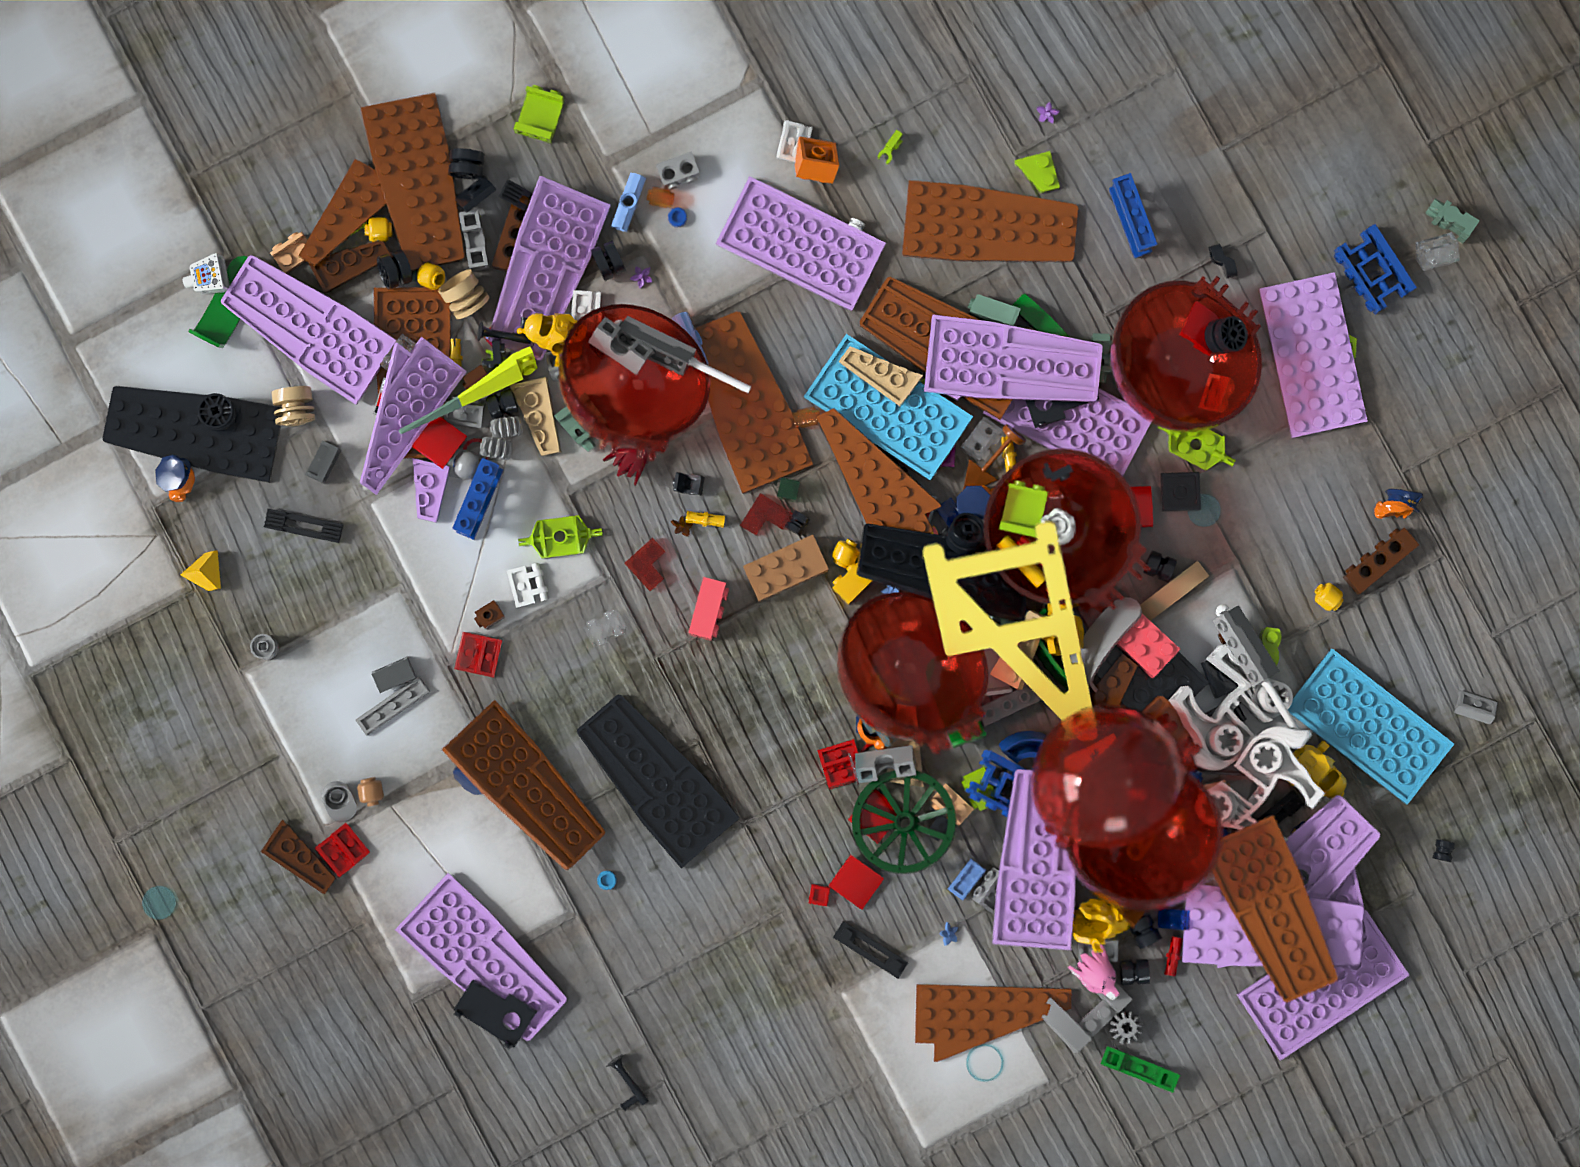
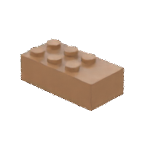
(785, 568)

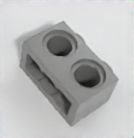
(676, 165)

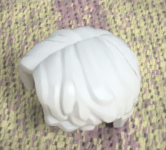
(1064, 525)

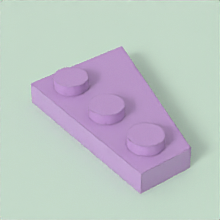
(430, 488)

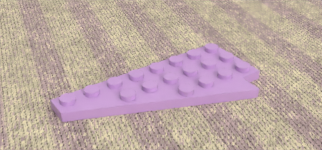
(412, 388)

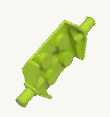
(1210, 452)
(575, 541)

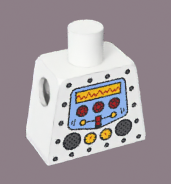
(208, 275)

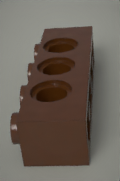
(501, 260)
(1406, 545)

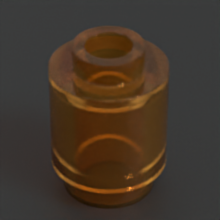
(660, 197)
(806, 417)

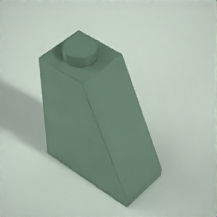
(993, 310)

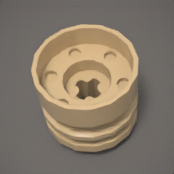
(463, 294)
(293, 401)

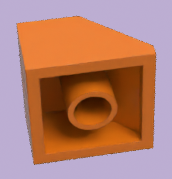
(816, 160)

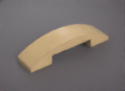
(1173, 590)

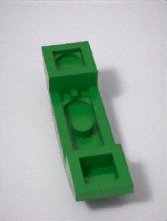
(1038, 317)
(1140, 1069)

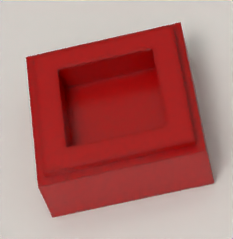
(819, 895)

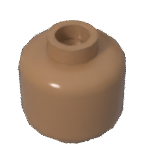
(370, 791)

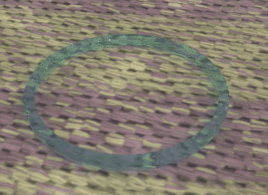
(994, 1077)

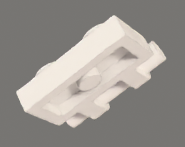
(521, 586)

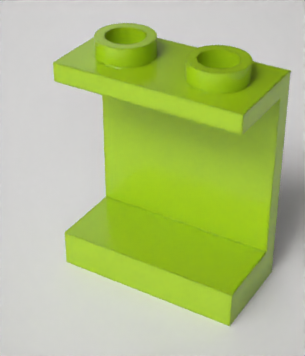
(539, 114)
(1023, 508)

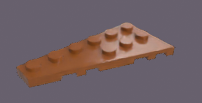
(351, 206)

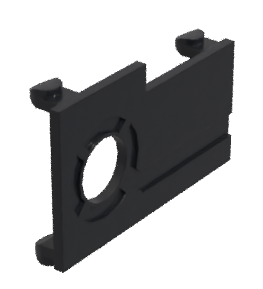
(1053, 414)
(489, 1009)

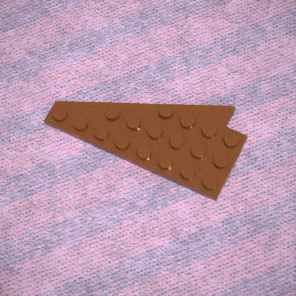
(878, 484)
(969, 1016)

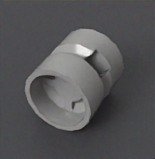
(264, 647)

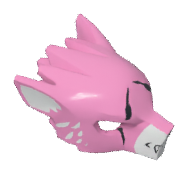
(1097, 974)

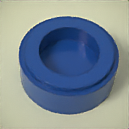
(677, 217)

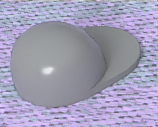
(463, 464)
(339, 801)

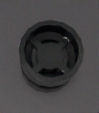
(501, 404)
(1160, 566)
(1145, 932)
(1134, 972)

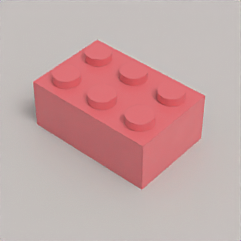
(708, 609)
(1148, 646)

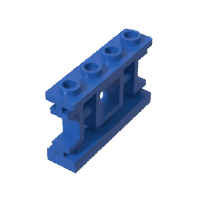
(1132, 215)
(1388, 262)
(477, 499)
(1001, 802)

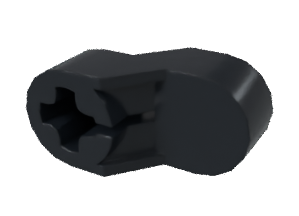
(1227, 264)

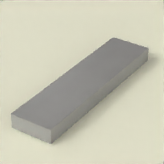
(392, 705)

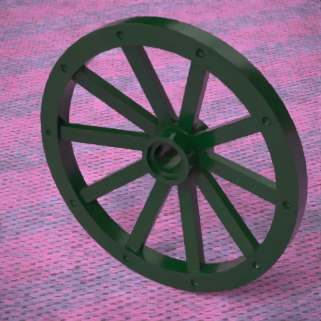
(928, 861)

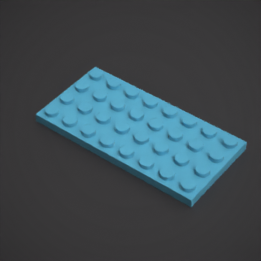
(916, 433)
(1369, 726)

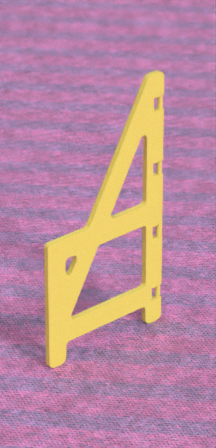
(955, 605)

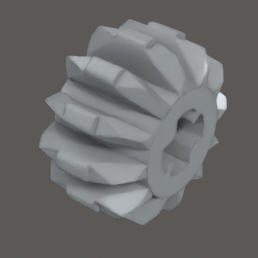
(506, 427)
(496, 448)
(1120, 1031)

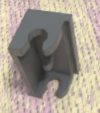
(323, 462)
(393, 674)

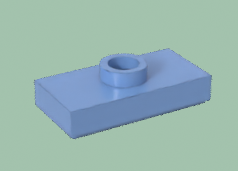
(966, 879)

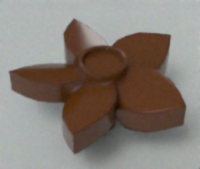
(681, 526)

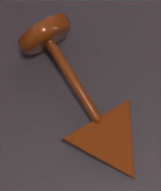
(979, 476)

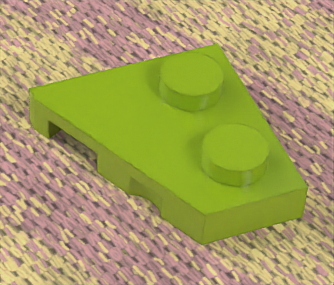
(1040, 171)

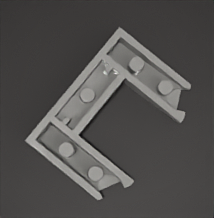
(1079, 1034)

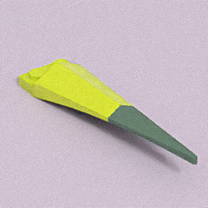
(504, 375)

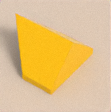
(205, 571)

